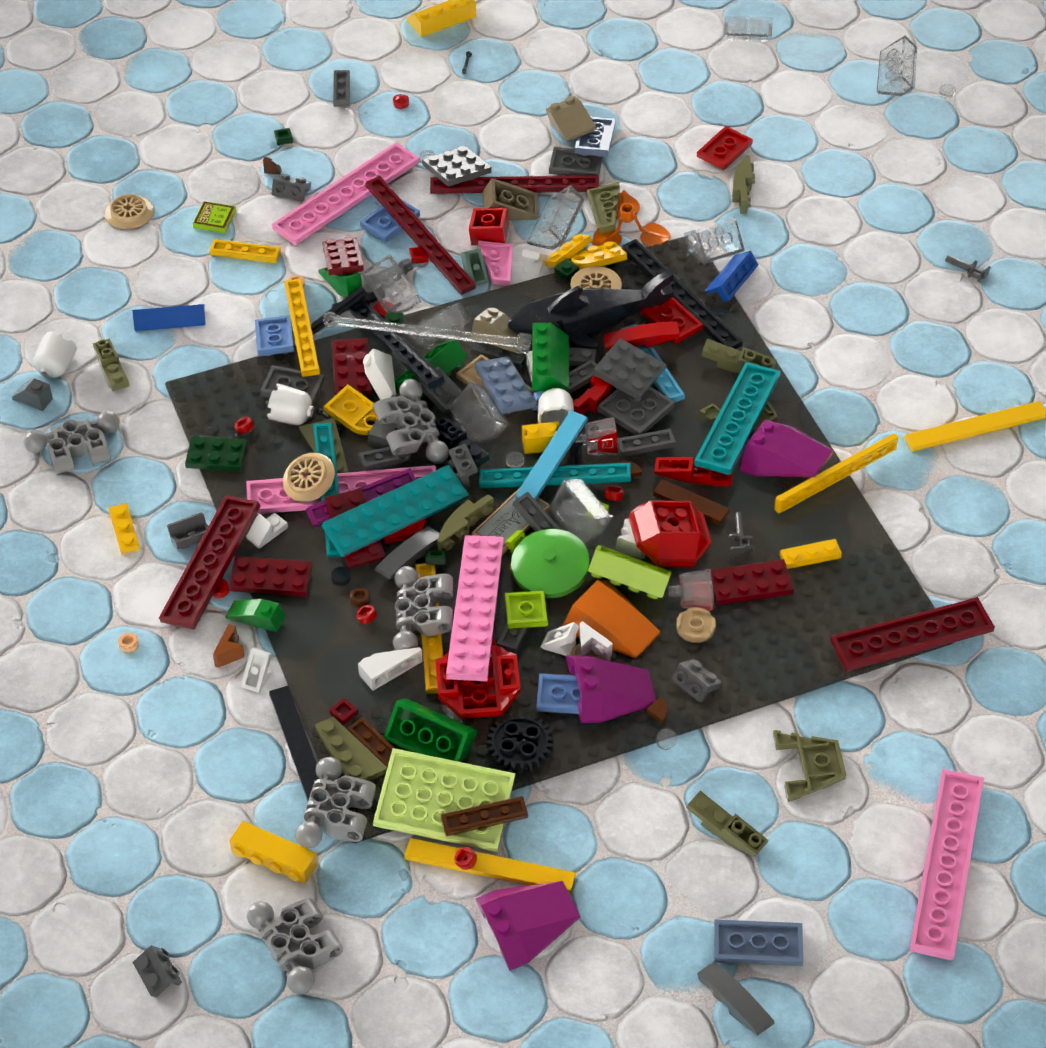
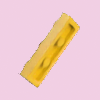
(568, 250)
(124, 528)
(811, 553)

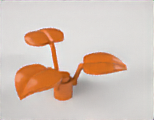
(627, 211)

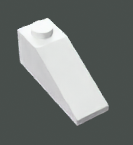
(380, 373)
(388, 665)

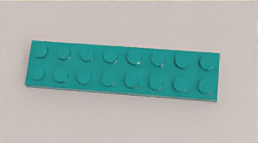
(737, 418)
(394, 510)

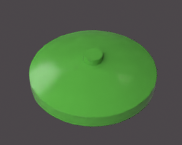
(550, 562)

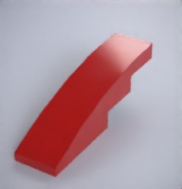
(645, 334)
(684, 470)

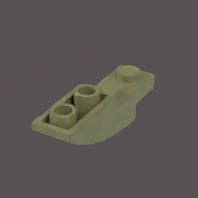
(743, 183)
(732, 359)
(110, 365)
(460, 521)
(725, 826)

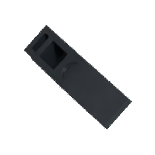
(455, 436)

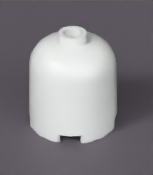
(54, 355)
(290, 405)
(554, 406)

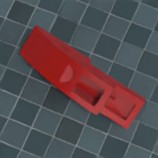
(598, 392)

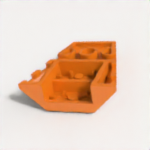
(614, 618)

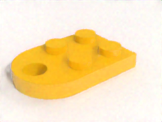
(599, 255)
(352, 410)

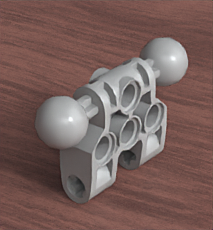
(413, 422)
(74, 441)
(417, 608)
(330, 806)
(294, 950)

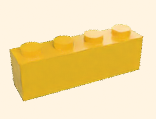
(273, 852)

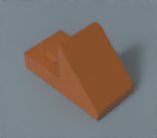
(227, 648)

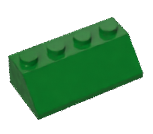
(445, 355)
(549, 358)
(428, 732)

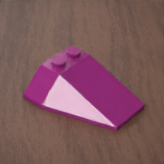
(783, 452)
(609, 688)
(527, 918)

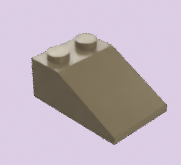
(570, 118)
(520, 202)
(495, 323)

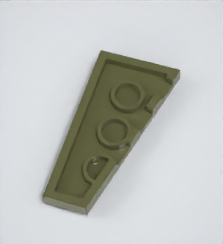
(604, 206)
(308, 433)
(349, 751)

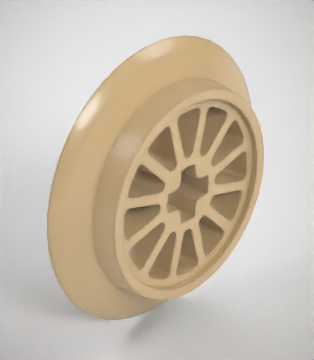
(129, 215)
(596, 278)
(295, 484)

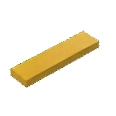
(245, 251)

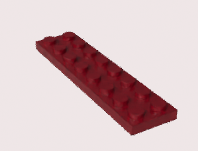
(209, 562)
(912, 634)

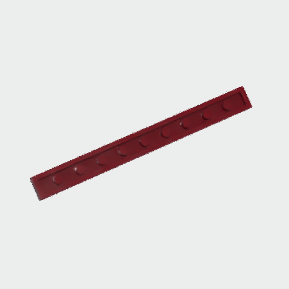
(533, 183)
(420, 235)

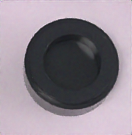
(340, 576)

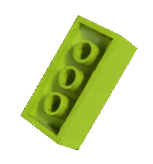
(629, 571)

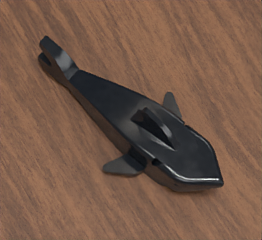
(591, 311)

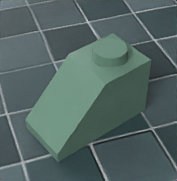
(474, 265)

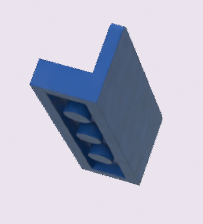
(733, 275)
(169, 317)

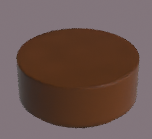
(359, 597)

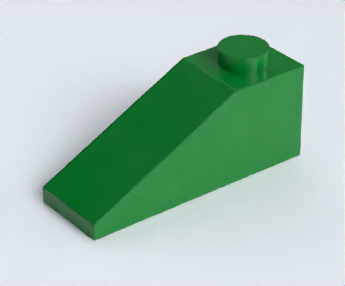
(343, 283)
(257, 613)

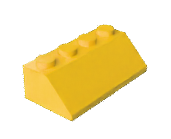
(442, 16)

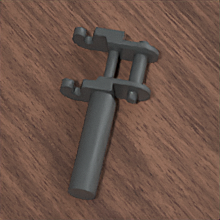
(969, 267)
(740, 537)

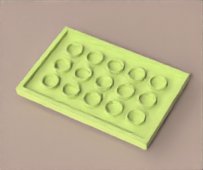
(426, 786)

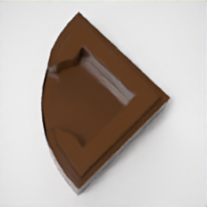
(271, 167)
(635, 469)
(658, 710)

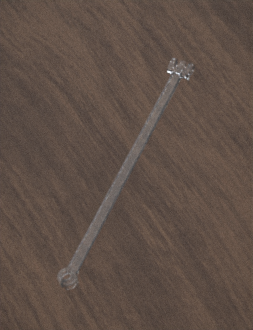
(429, 331)

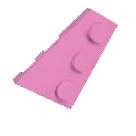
(497, 261)

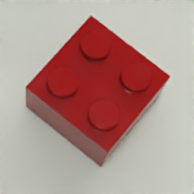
(488, 225)

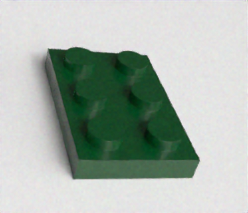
(216, 453)

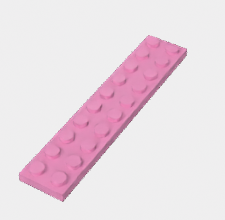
(343, 194)
(274, 498)
(475, 608)
(946, 865)

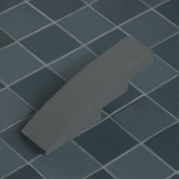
(408, 552)
(736, 998)

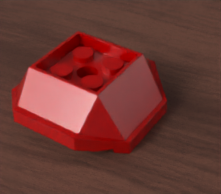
(670, 532)
(481, 698)

